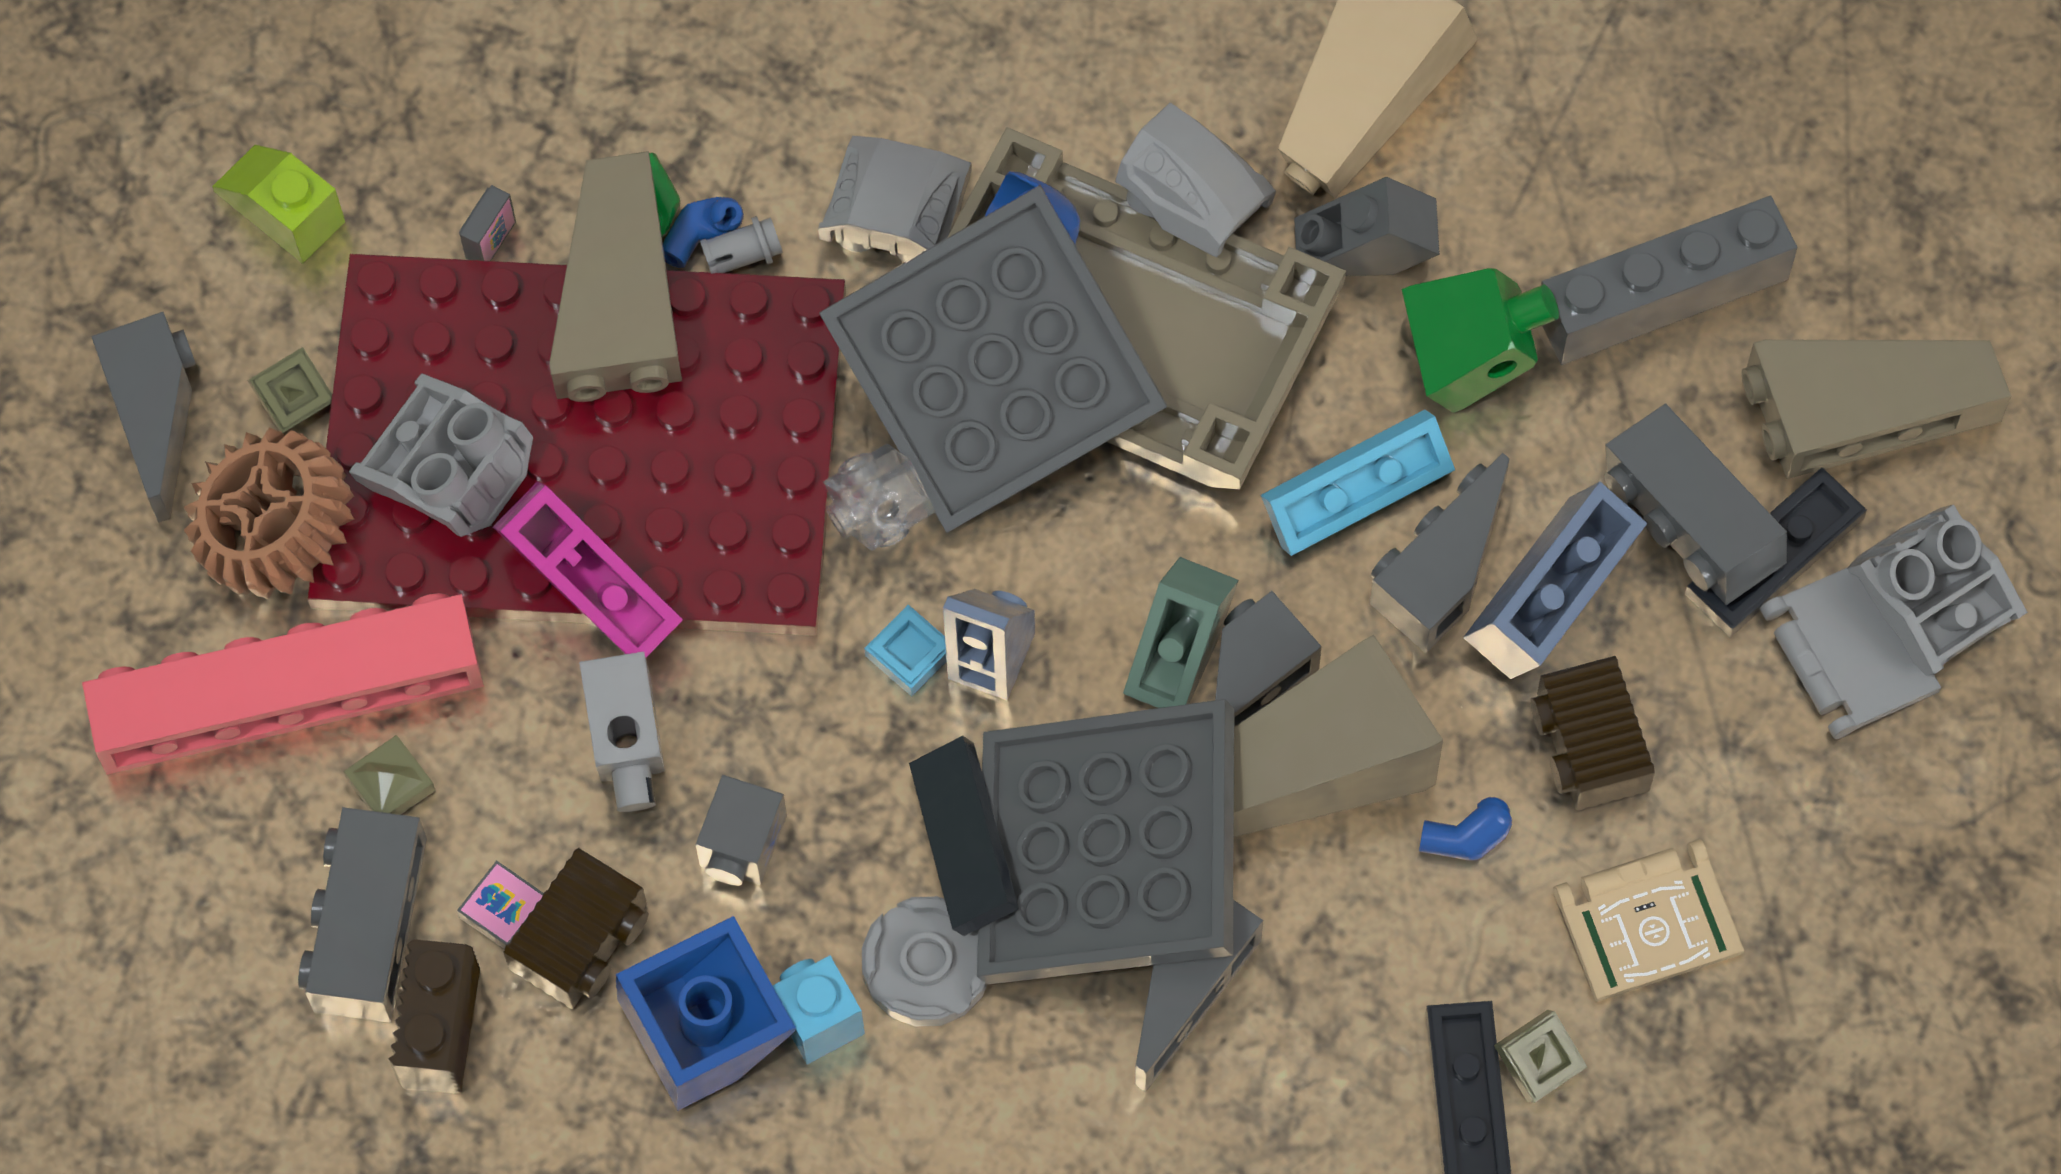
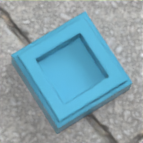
(908, 650)

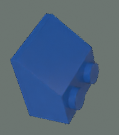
(703, 1011)

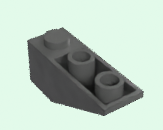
(1437, 573)

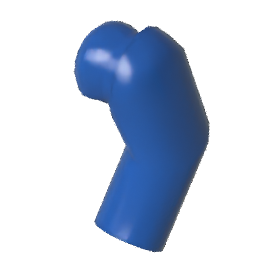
(698, 222)
(1471, 837)

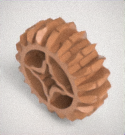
(280, 530)

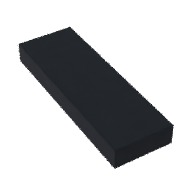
(1815, 520)
(963, 836)
(1467, 1088)

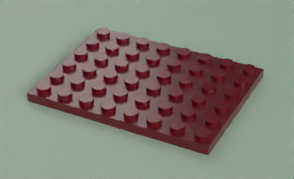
(691, 485)

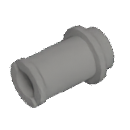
(742, 246)

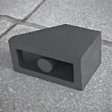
(1263, 655)

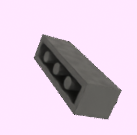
(1669, 279)

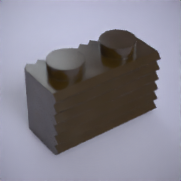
(1593, 733)
(577, 929)
(435, 1016)

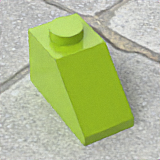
(283, 199)

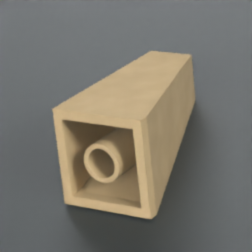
(1367, 81)

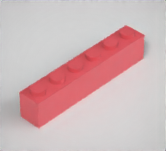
(282, 683)

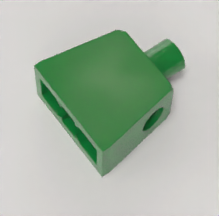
(1474, 333)

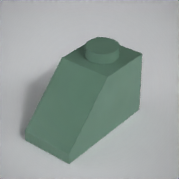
(1180, 634)

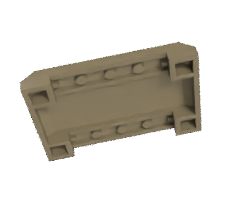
(1209, 329)

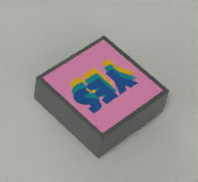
(487, 225)
(499, 904)

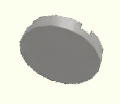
(920, 965)

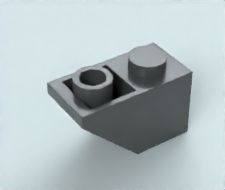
(1372, 229)

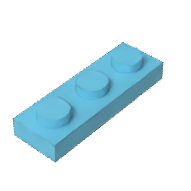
(1358, 482)

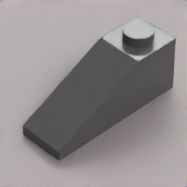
(152, 397)
(1185, 992)

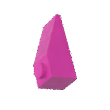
(587, 571)

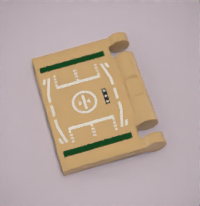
(1649, 921)

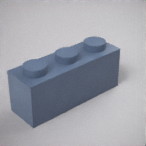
(1555, 580)

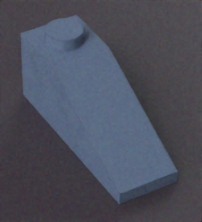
(987, 639)

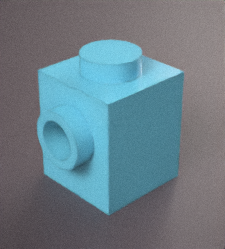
(819, 1007)

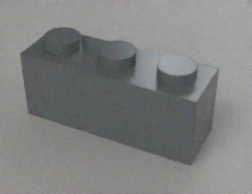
(1695, 505)
(363, 914)

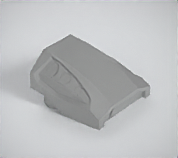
(1191, 181)
(894, 197)
(448, 457)
(1938, 587)

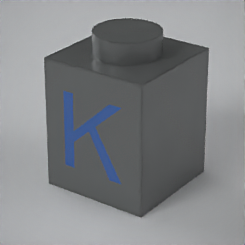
(740, 831)

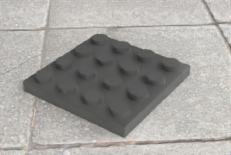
(993, 358)
(1113, 841)

